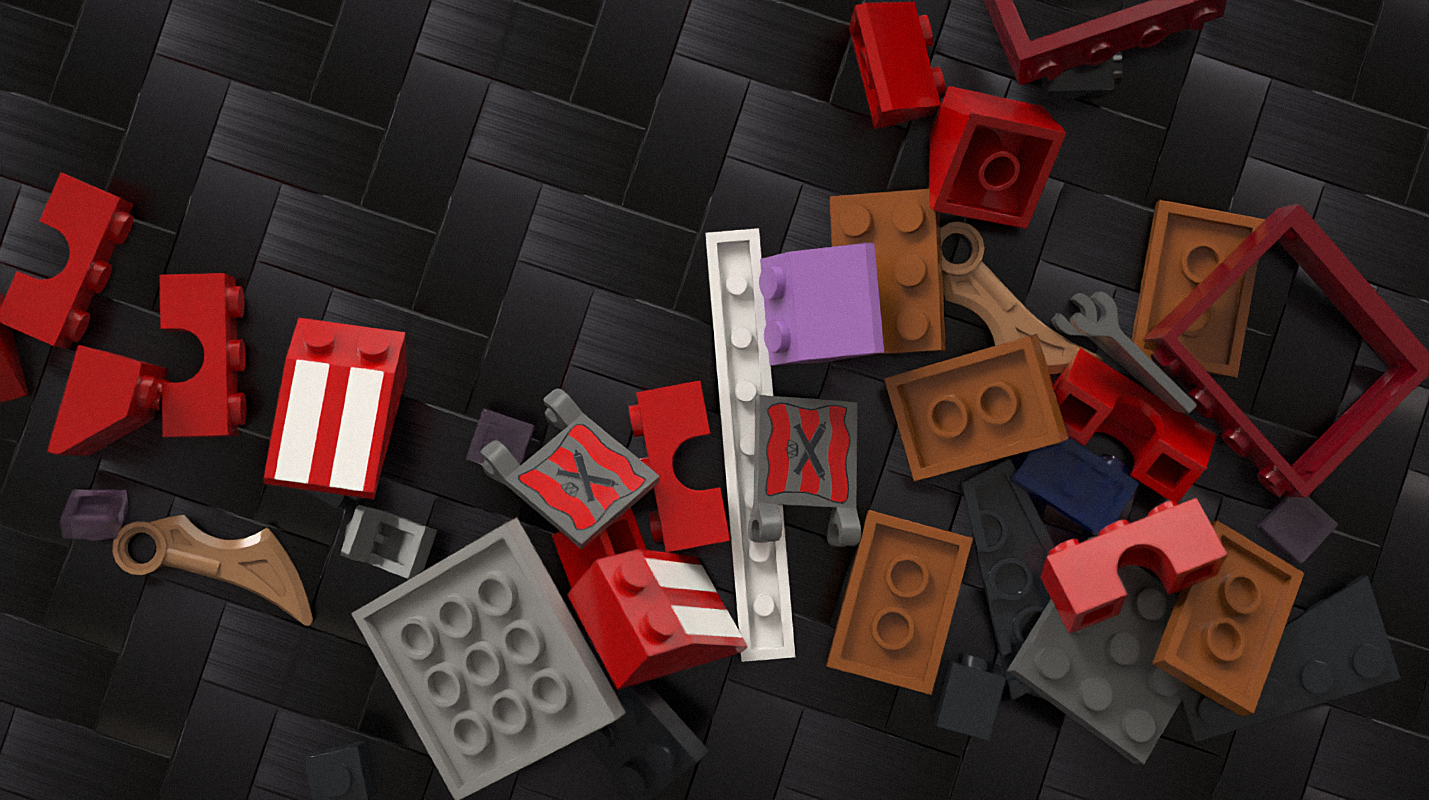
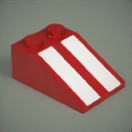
(336, 408)
(653, 615)

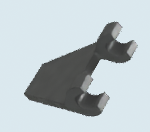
(1119, 347)

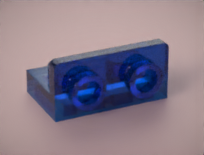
(1077, 483)

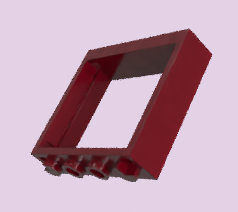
(1097, 39)
(1352, 297)

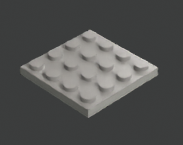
(488, 661)

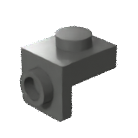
(388, 541)

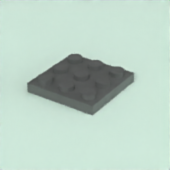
(1106, 670)

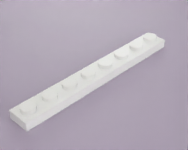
(742, 375)

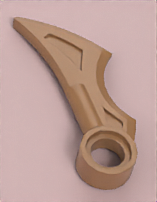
(984, 294)
(250, 562)

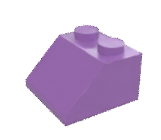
(821, 304)

